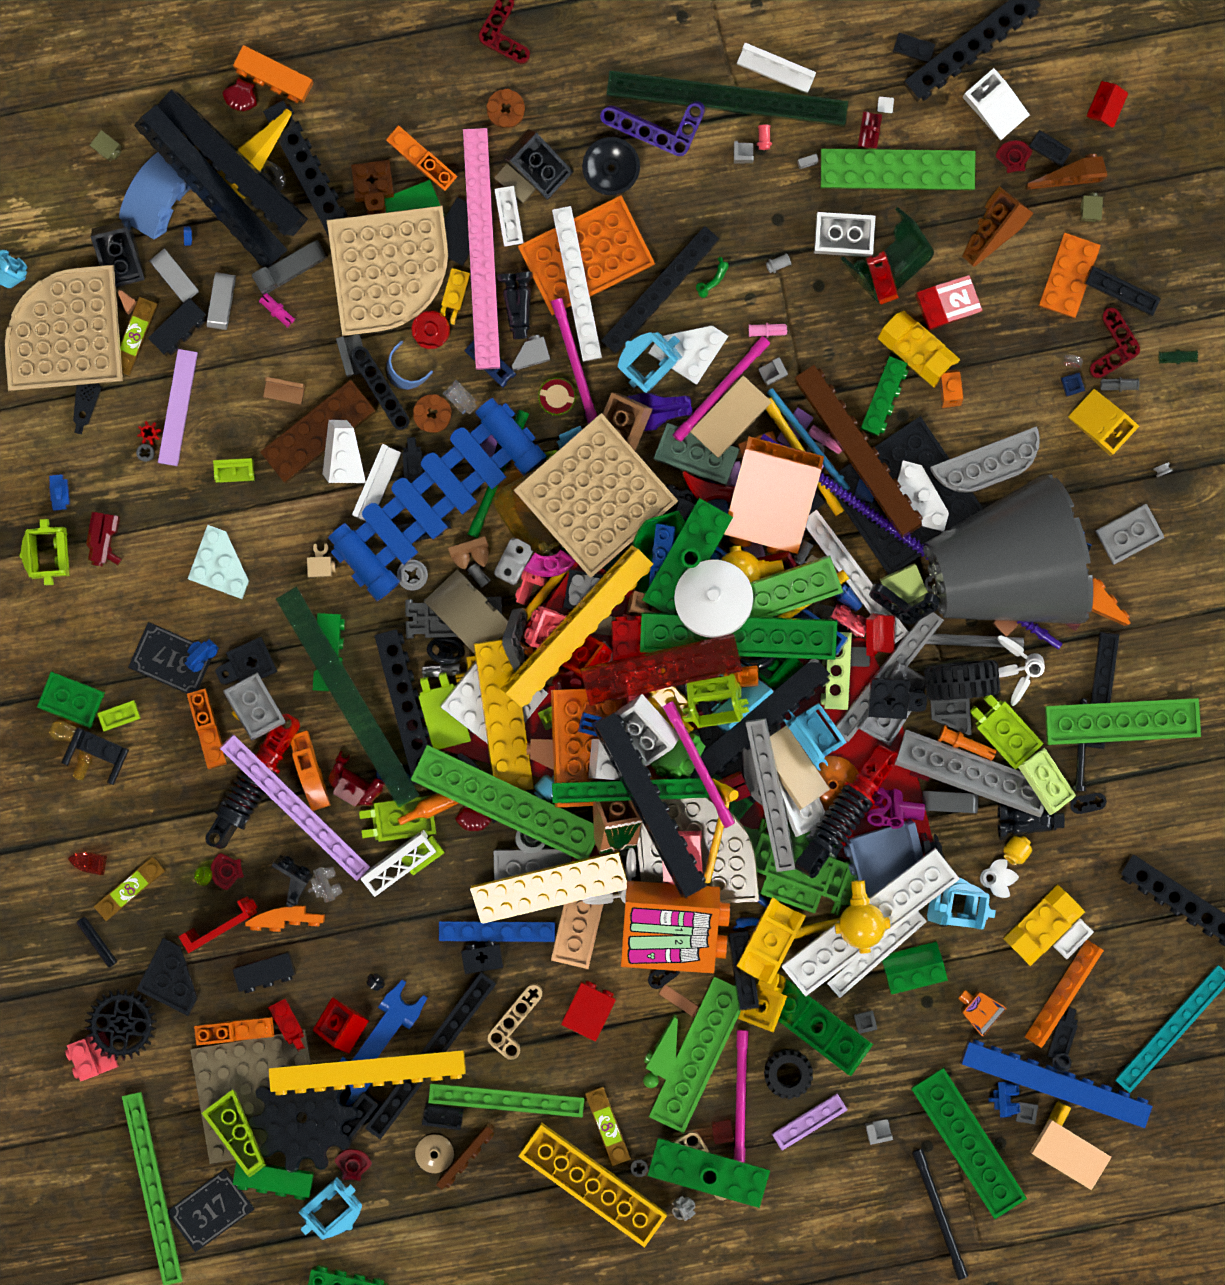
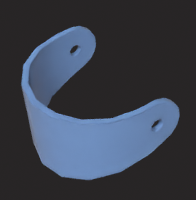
(397, 380)

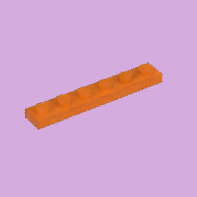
(1064, 993)

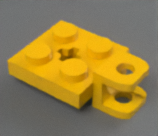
(774, 1001)

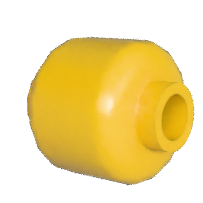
(1017, 850)

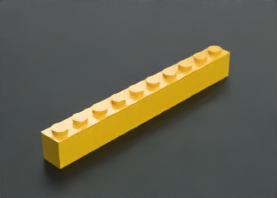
(577, 626)
(367, 1071)

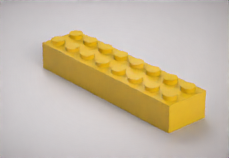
(592, 1184)

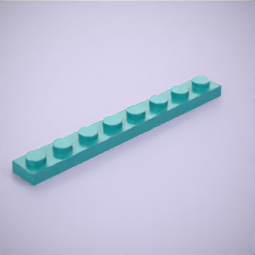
(1172, 1029)

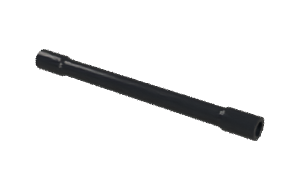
(957, 1261)

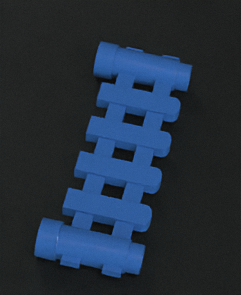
(371, 568)

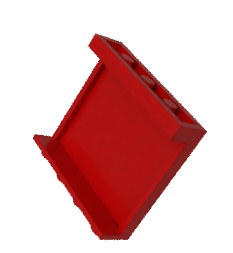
(192, 940)

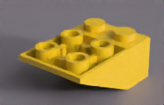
(1103, 422)

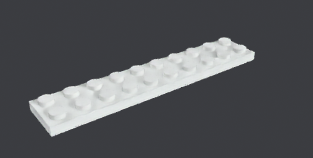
(896, 900)

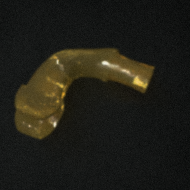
(63, 731)

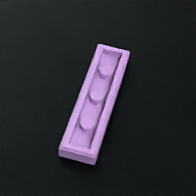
(809, 1121)

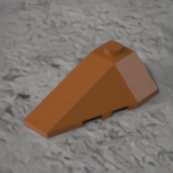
(1084, 171)
(1000, 222)

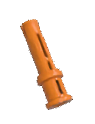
(958, 740)

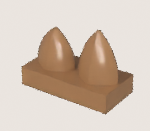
(477, 548)

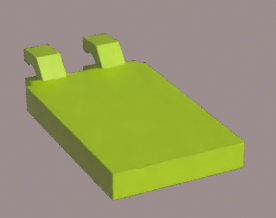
(441, 726)
(1006, 732)
(386, 823)

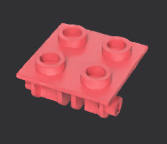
(524, 592)
(852, 621)

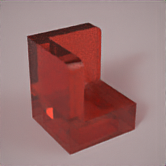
(722, 1131)

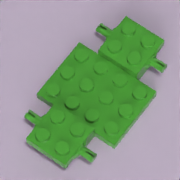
(792, 885)

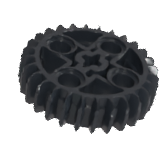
(110, 1023)

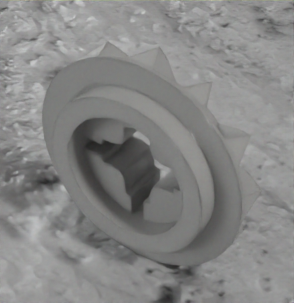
(413, 584)

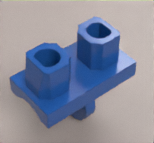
(1002, 1099)

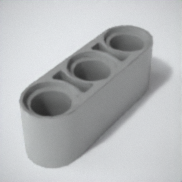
(174, 275)
(221, 301)

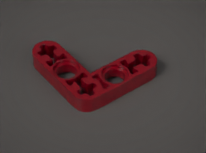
(498, 37)
(1121, 350)

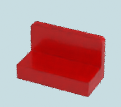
(1107, 103)
(880, 634)

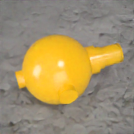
(750, 565)
(861, 923)

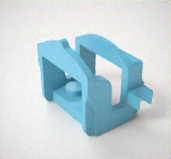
(636, 347)
(814, 734)
(941, 912)
(341, 1223)

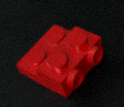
(625, 637)
(589, 654)

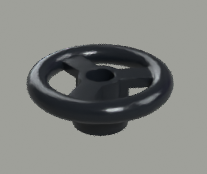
(446, 653)

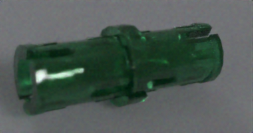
(1178, 357)

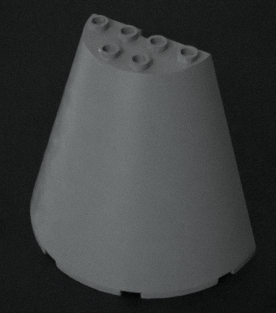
(1015, 560)

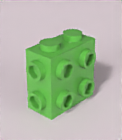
(677, 761)

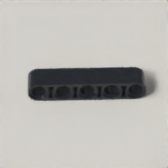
(373, 381)

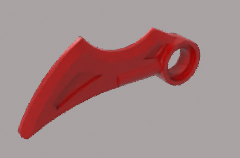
(707, 490)

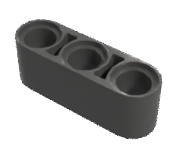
(950, 801)

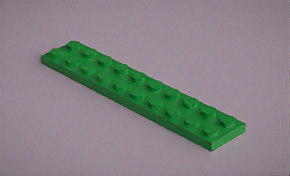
(754, 638)

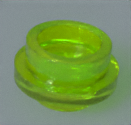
(203, 876)

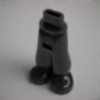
(517, 302)
(1026, 823)

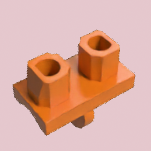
(747, 677)

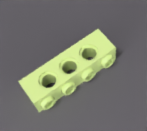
(843, 661)

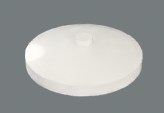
(713, 598)

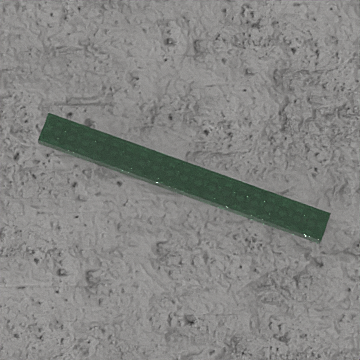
(727, 98)
(347, 697)

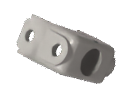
(512, 563)

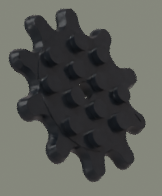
(305, 1139)

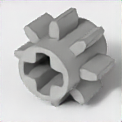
(683, 1208)

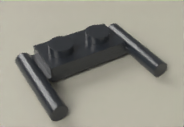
(99, 748)

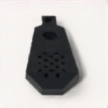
(85, 405)

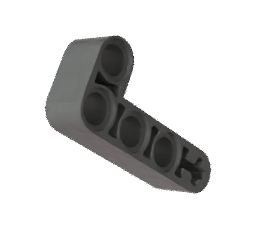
(290, 267)

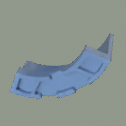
(152, 196)

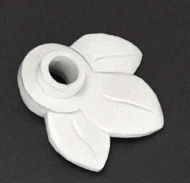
(1001, 878)

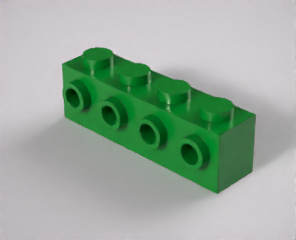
(882, 399)
(276, 1180)
(322, 1276)

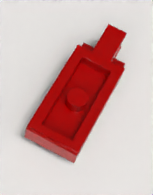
(287, 1023)

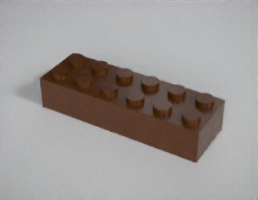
(307, 438)

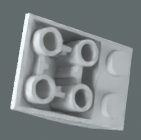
(996, 104)

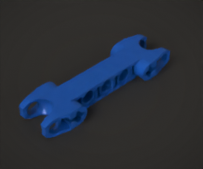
(396, 1013)

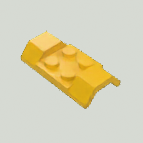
(917, 347)
(1044, 925)
(770, 941)

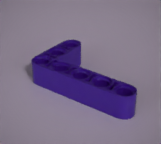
(655, 130)

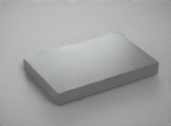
(1129, 534)
(254, 706)

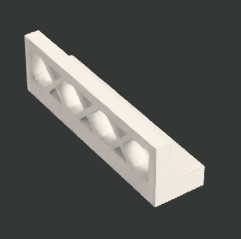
(776, 68)
(377, 479)
(392, 858)

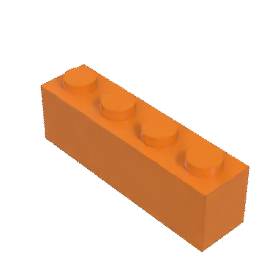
(273, 74)

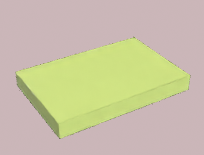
(1047, 781)

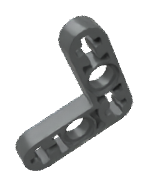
(512, 638)

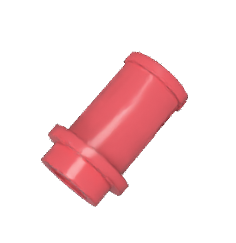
(764, 137)

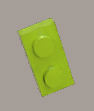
(119, 715)

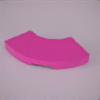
(549, 565)

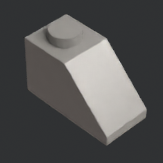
(532, 353)

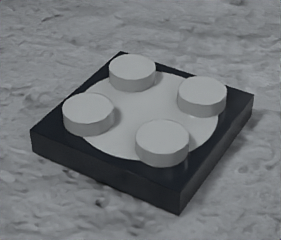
(577, 587)

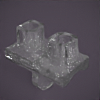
(460, 398)
(322, 876)

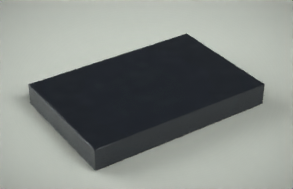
(457, 232)

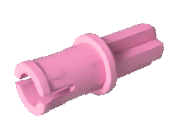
(768, 330)
(824, 438)

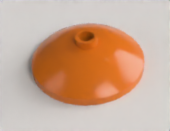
(839, 771)

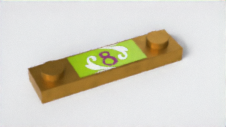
(136, 333)
(129, 888)
(607, 1126)

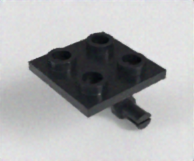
(299, 877)

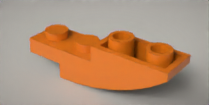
(421, 158)
(207, 728)
(309, 772)
(276, 918)
(234, 1030)

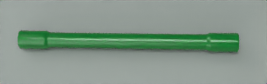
(478, 521)

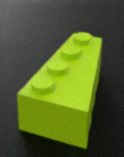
(233, 1129)

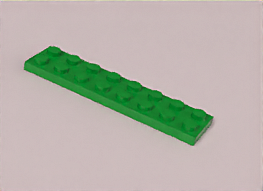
(968, 1143)

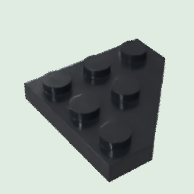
(169, 978)

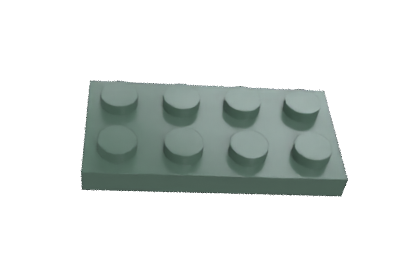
(695, 457)

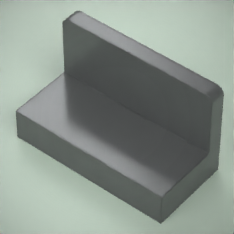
(346, 347)

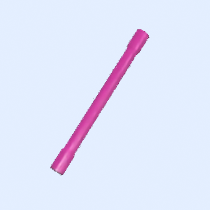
(560, 314)
(755, 351)
(722, 811)
(742, 1045)

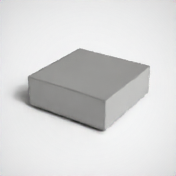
(807, 161)

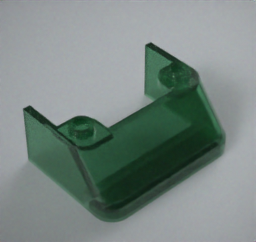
(905, 256)

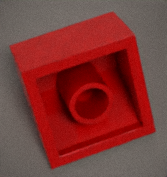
(340, 1025)

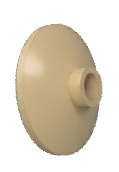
(441, 1146)

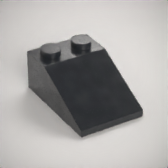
(538, 163)
(117, 247)

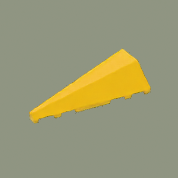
(261, 144)

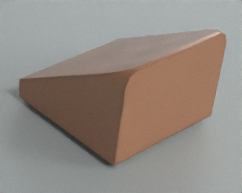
(128, 303)
(1005, 627)

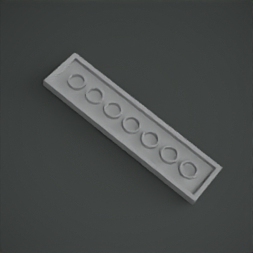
(968, 772)

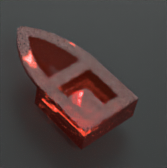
(89, 862)

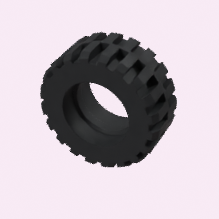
(962, 680)

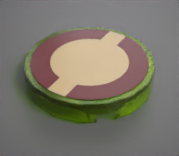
(557, 396)

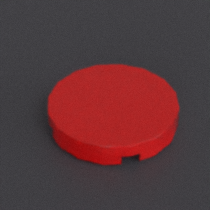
(430, 329)

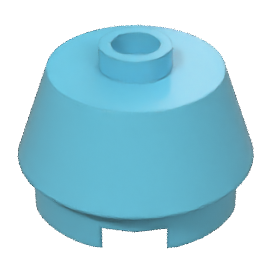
(11, 270)

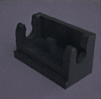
(928, 846)
(442, 1116)

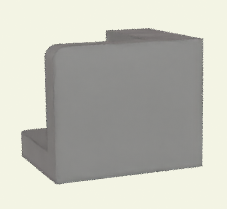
(743, 152)
(773, 371)
(878, 1131)

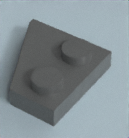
(952, 714)

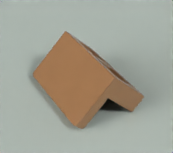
(284, 390)

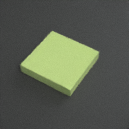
(905, 583)

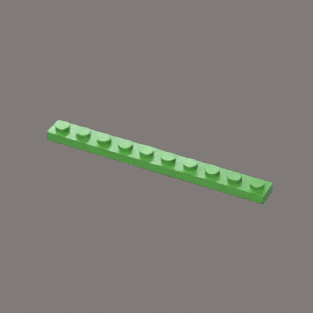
(152, 1188)

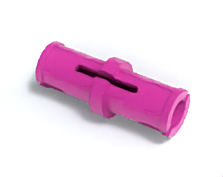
(276, 310)

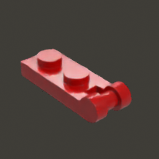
(882, 278)

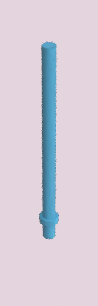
(807, 439)

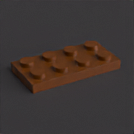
(461, 1162)

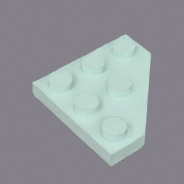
(218, 564)

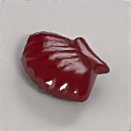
(240, 95)
(1014, 155)
(472, 820)
(226, 871)
(353, 1163)

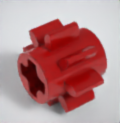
(147, 427)

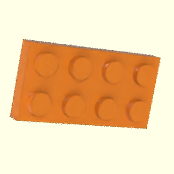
(1067, 276)

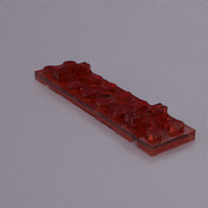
(681, 665)

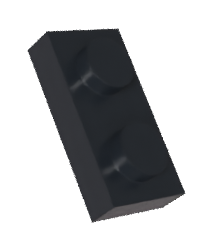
(913, 48)

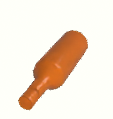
(428, 807)

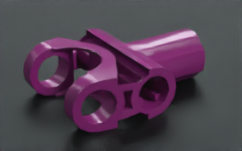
(897, 809)

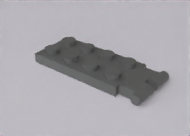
(428, 623)

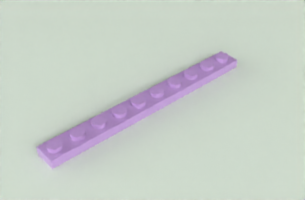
(294, 807)

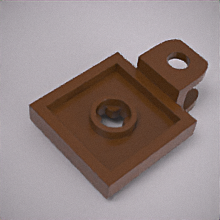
(373, 194)

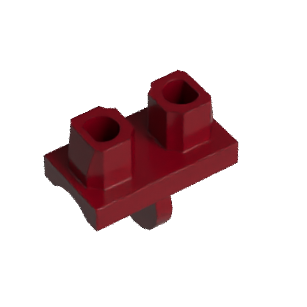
(869, 130)

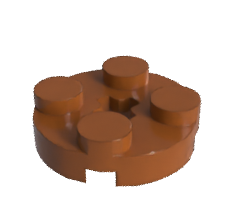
(505, 119)
(442, 418)

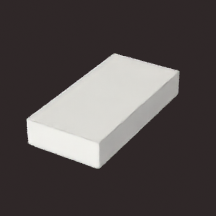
(1073, 938)

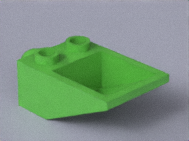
(663, 1056)

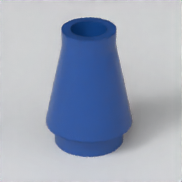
(849, 598)

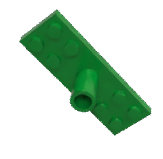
(699, 537)
(823, 1030)
(687, 1166)

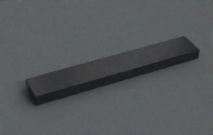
(1104, 673)

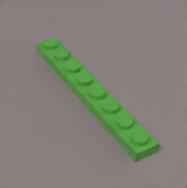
(506, 1100)

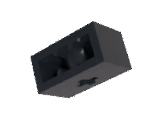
(493, 960)

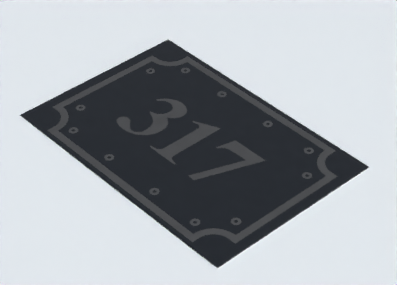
(163, 658)
(210, 1210)

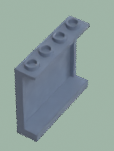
(883, 854)

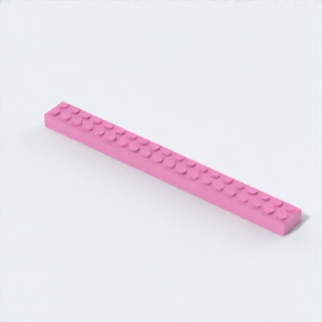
(481, 249)

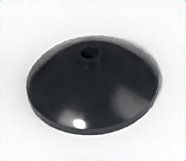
(606, 153)

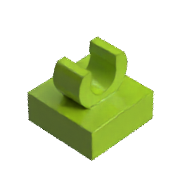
(546, 717)

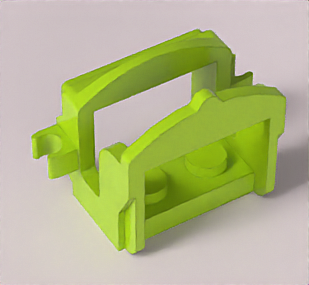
(30, 556)
(715, 690)

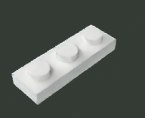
(509, 216)

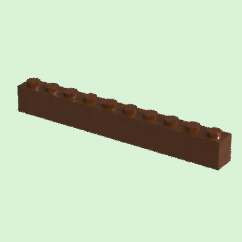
(858, 452)

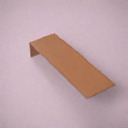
(679, 1000)

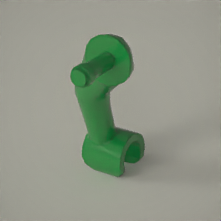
(704, 288)

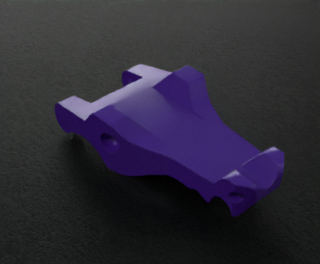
(663, 408)

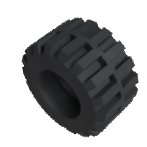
(800, 1085)

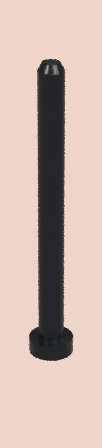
(1080, 762)

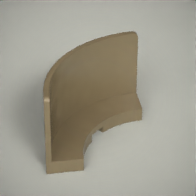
(466, 612)

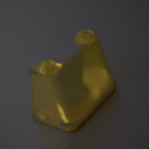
(522, 521)

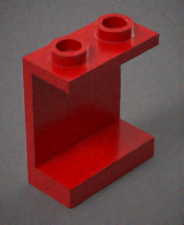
(589, 1010)

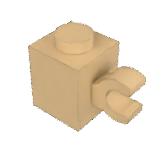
(319, 565)

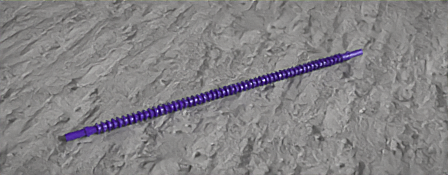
(1041, 633)

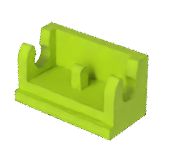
(234, 470)
(422, 849)

